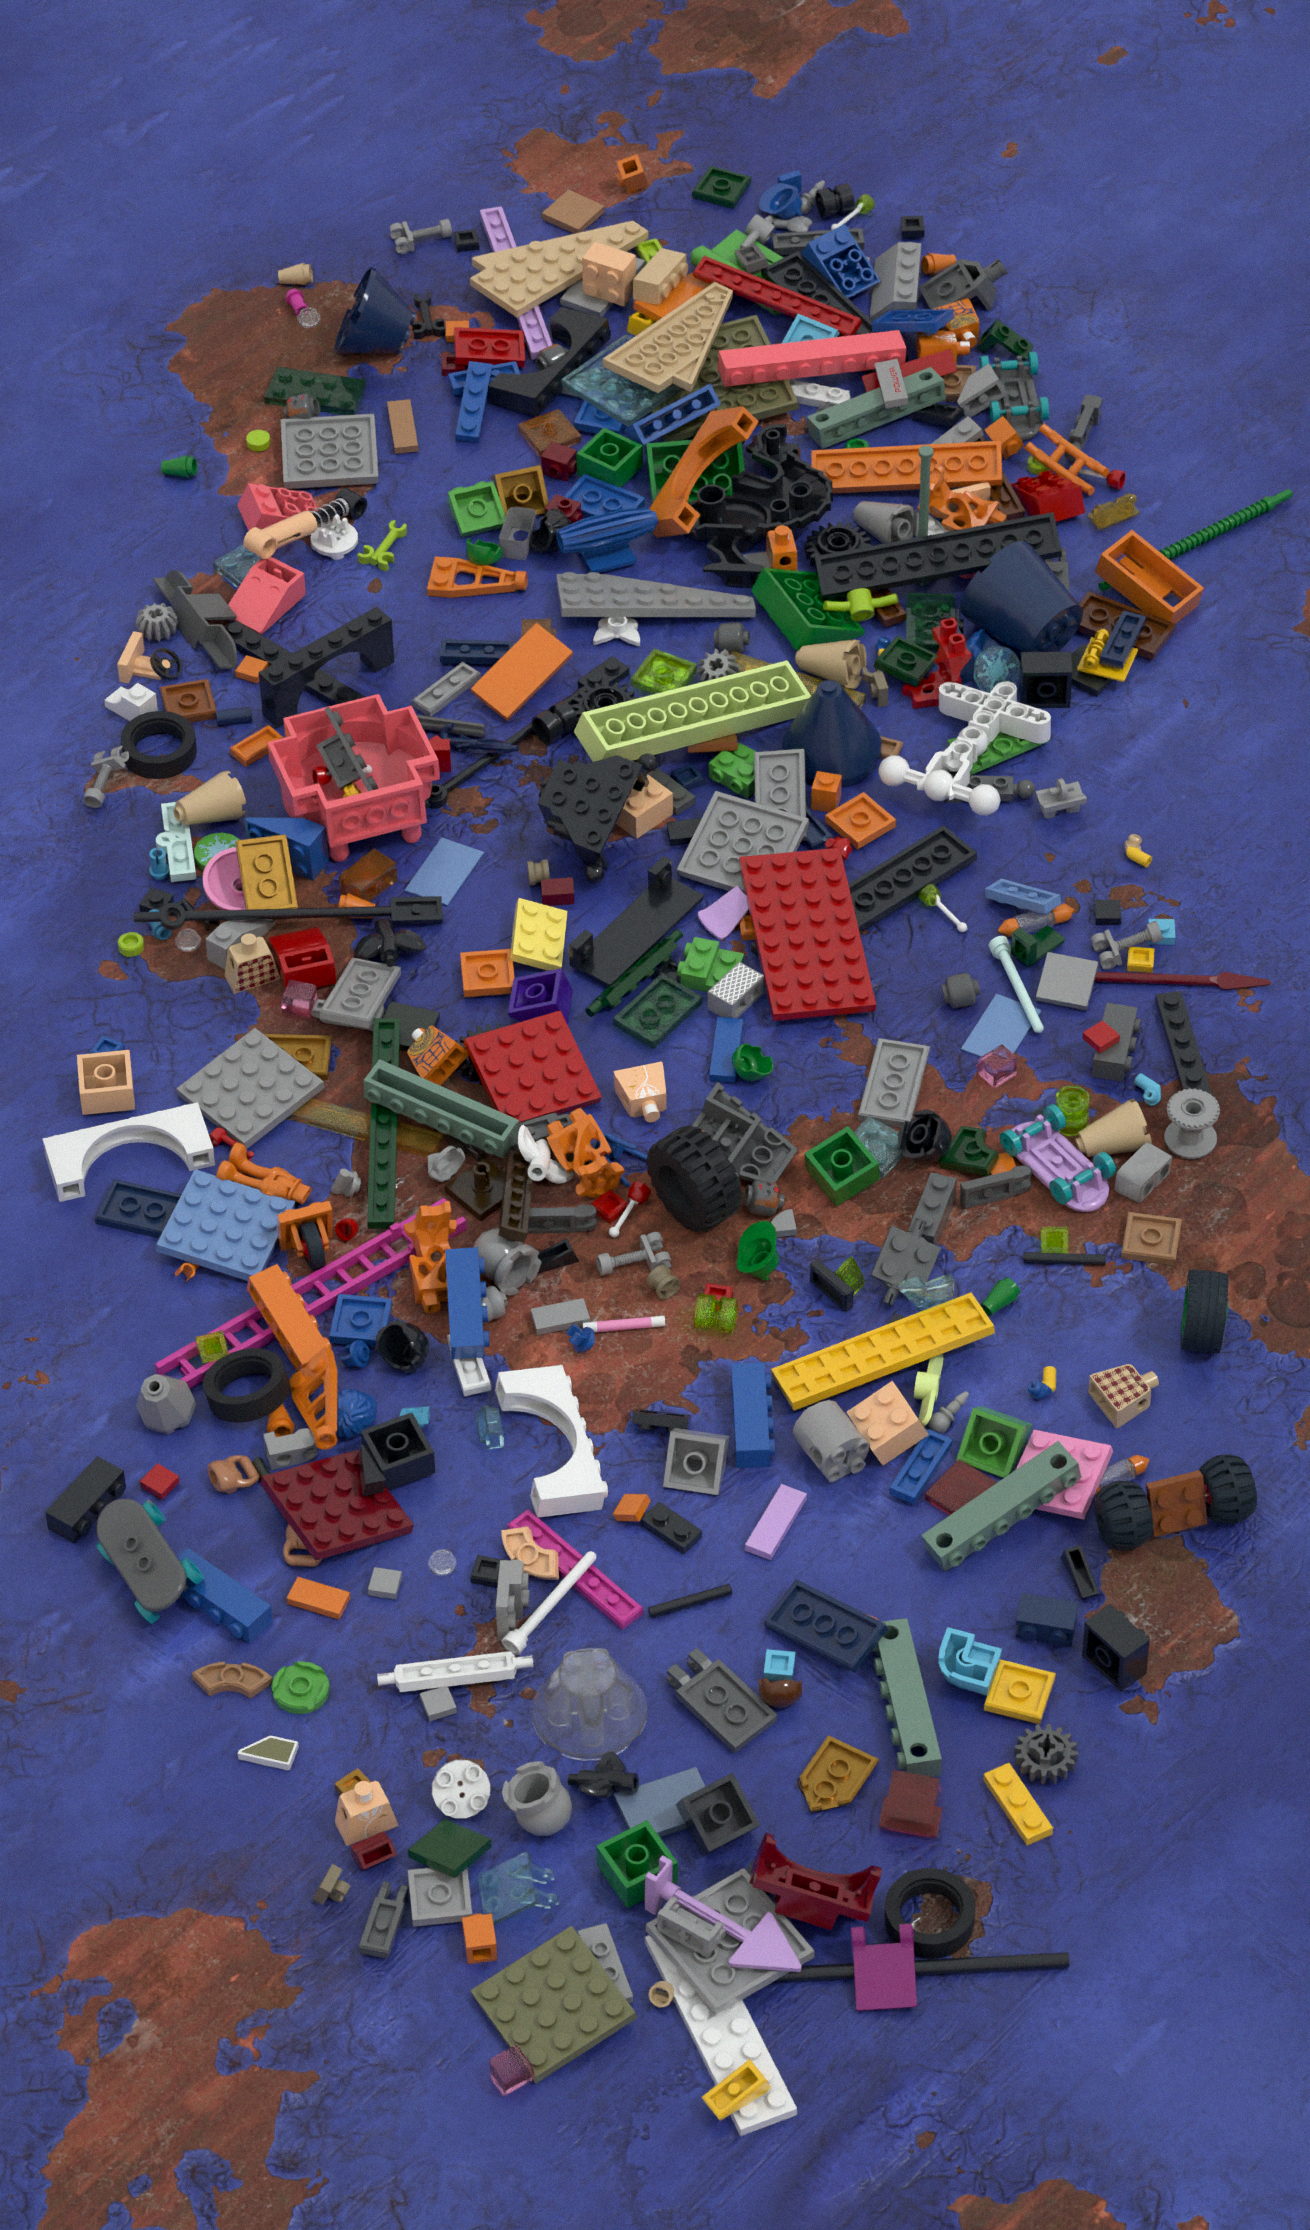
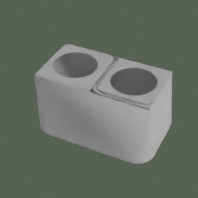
(521, 519)
(1143, 1172)

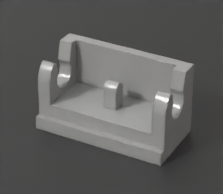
(689, 1928)

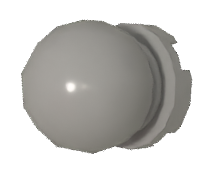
(507, 1261)
(538, 1799)

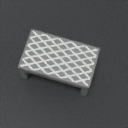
(736, 991)

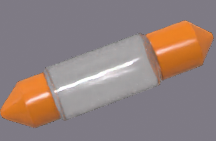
(1034, 922)
(1124, 1470)

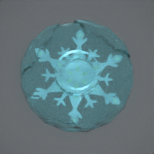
(996, 666)

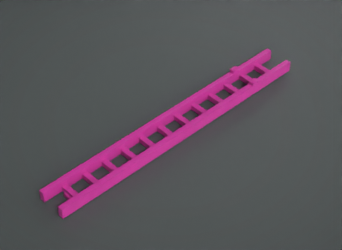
(315, 1280)

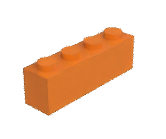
(286, 1315)

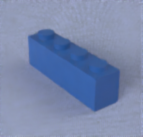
(673, 416)
(465, 1303)
(751, 1416)
(226, 1600)

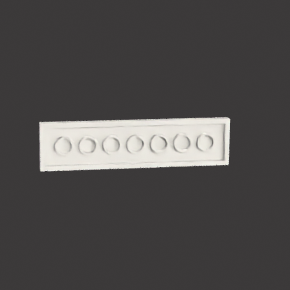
(726, 2044)

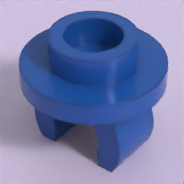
(582, 1339)
(358, 1354)

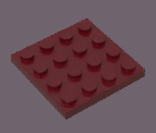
(328, 1507)

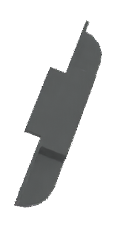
(192, 613)

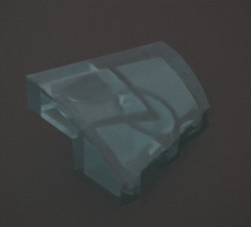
(928, 1294)

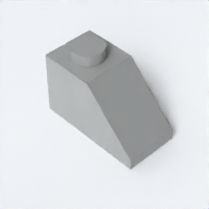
(980, 390)

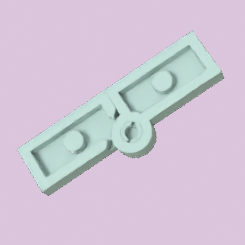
(177, 844)

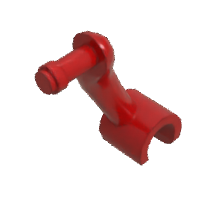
(219, 1135)

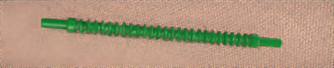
(1218, 528)

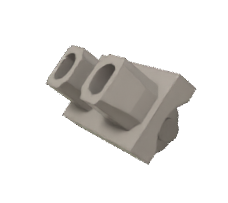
(1060, 797)

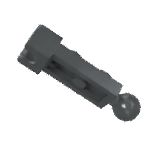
(1089, 416)
(1003, 784)

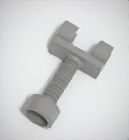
(407, 237)
(93, 796)
(1111, 958)
(648, 1245)

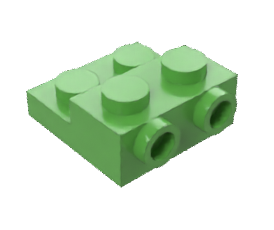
(476, 508)
(735, 770)
(706, 964)

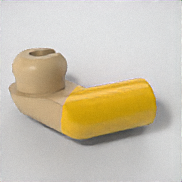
(1134, 852)

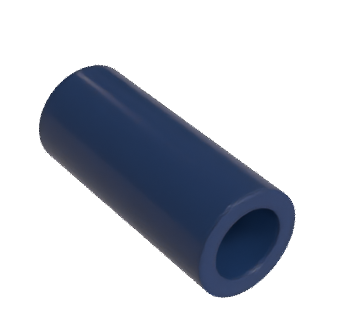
(233, 716)

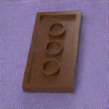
(1104, 613)

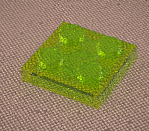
(663, 672)

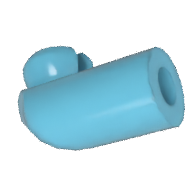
(1151, 1089)

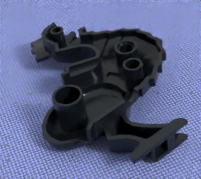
(758, 505)

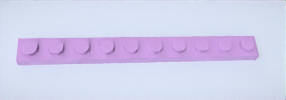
(500, 239)

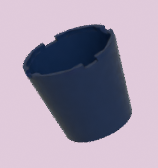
(1022, 602)

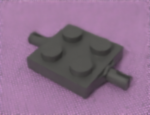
(902, 1258)

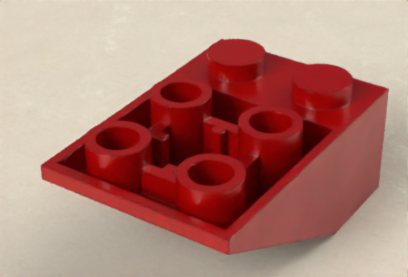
(1049, 494)
(304, 957)

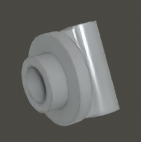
(346, 1183)

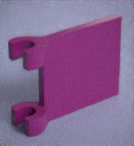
(884, 1971)

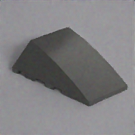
(751, 1146)

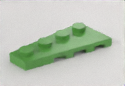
(999, 750)

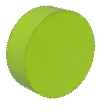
(258, 440)
(1035, 467)
(131, 944)

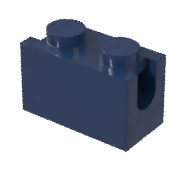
(1046, 1619)

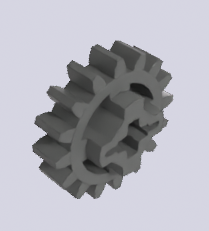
(1060, 1757)

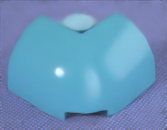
(968, 1662)

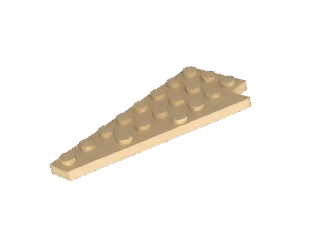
(537, 271)
(675, 344)

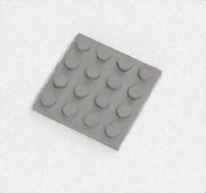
(329, 451)
(735, 830)
(250, 1088)
(712, 1976)

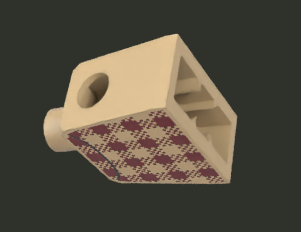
(250, 964)
(1122, 1392)

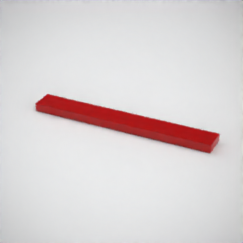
(775, 296)

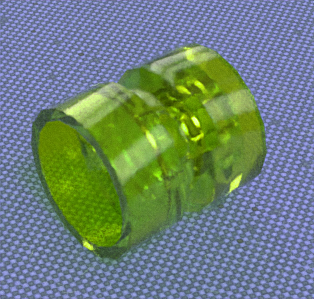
(1075, 1106)
(715, 1313)

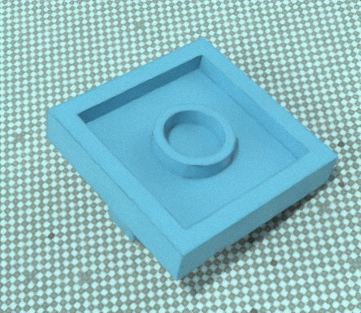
(808, 329)

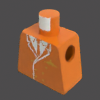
(939, 342)

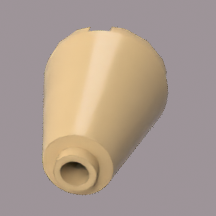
(834, 661)
(212, 802)
(1115, 1132)

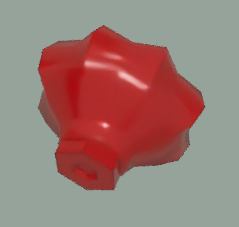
(842, 843)

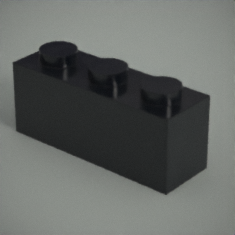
(85, 1499)

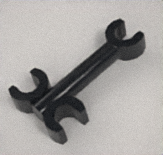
(427, 327)

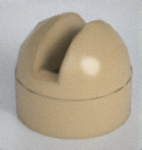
(661, 1998)

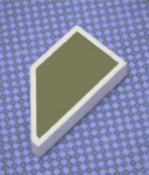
(271, 1752)

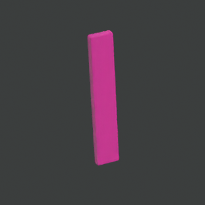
(593, 1583)

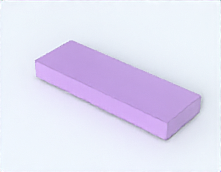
(775, 1522)

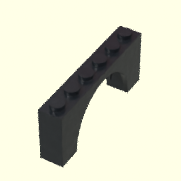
(535, 391)
(285, 680)

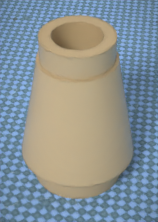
(297, 274)

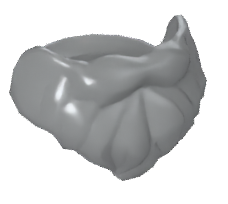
(445, 1165)

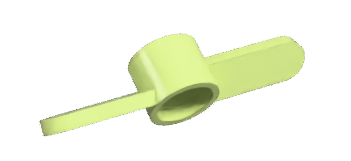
(927, 1387)

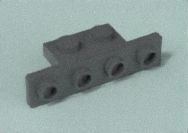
(341, 759)

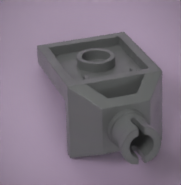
(963, 281)

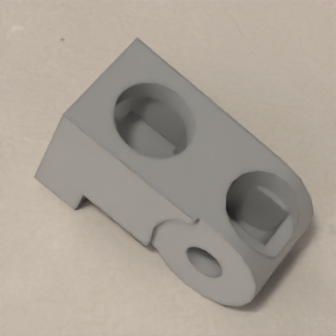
(290, 1449)

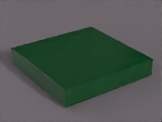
(721, 187)
(906, 661)
(449, 1848)

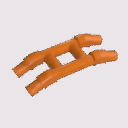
(1065, 446)

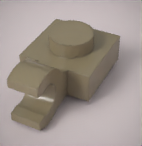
(877, 687)

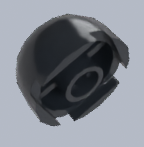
(925, 1137)

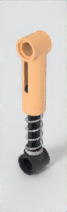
(266, 541)

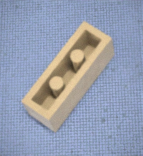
(659, 276)

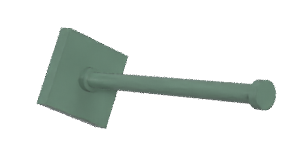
(925, 454)

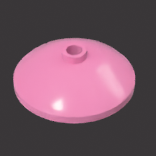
(222, 880)

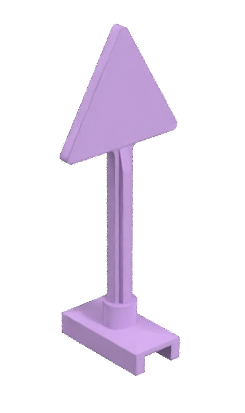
(760, 1948)

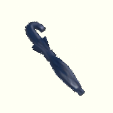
(490, 746)

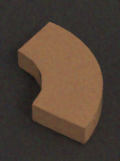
(232, 1677)

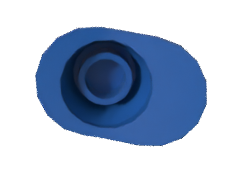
(781, 201)

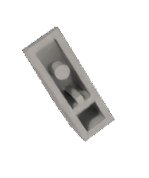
(230, 933)

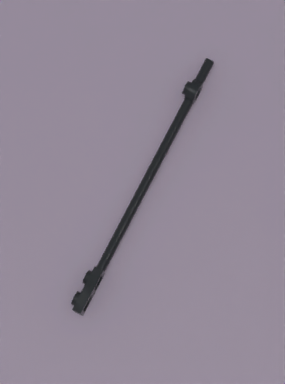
(610, 670)
(401, 909)

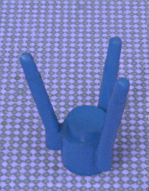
(617, 1147)

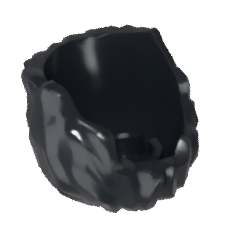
(545, 537)
(402, 1346)

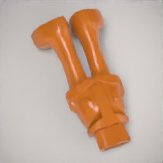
(270, 1182)

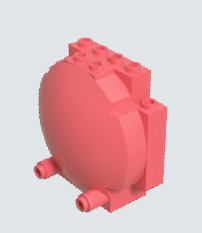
(388, 742)

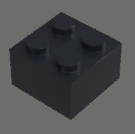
(1046, 679)
(400, 1450)
(1115, 1647)
(717, 1814)

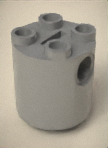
(831, 1440)

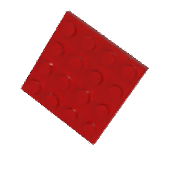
(533, 1068)

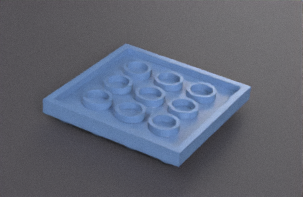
(223, 1226)

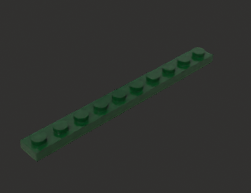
(383, 1133)

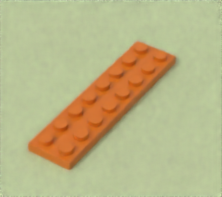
(900, 466)

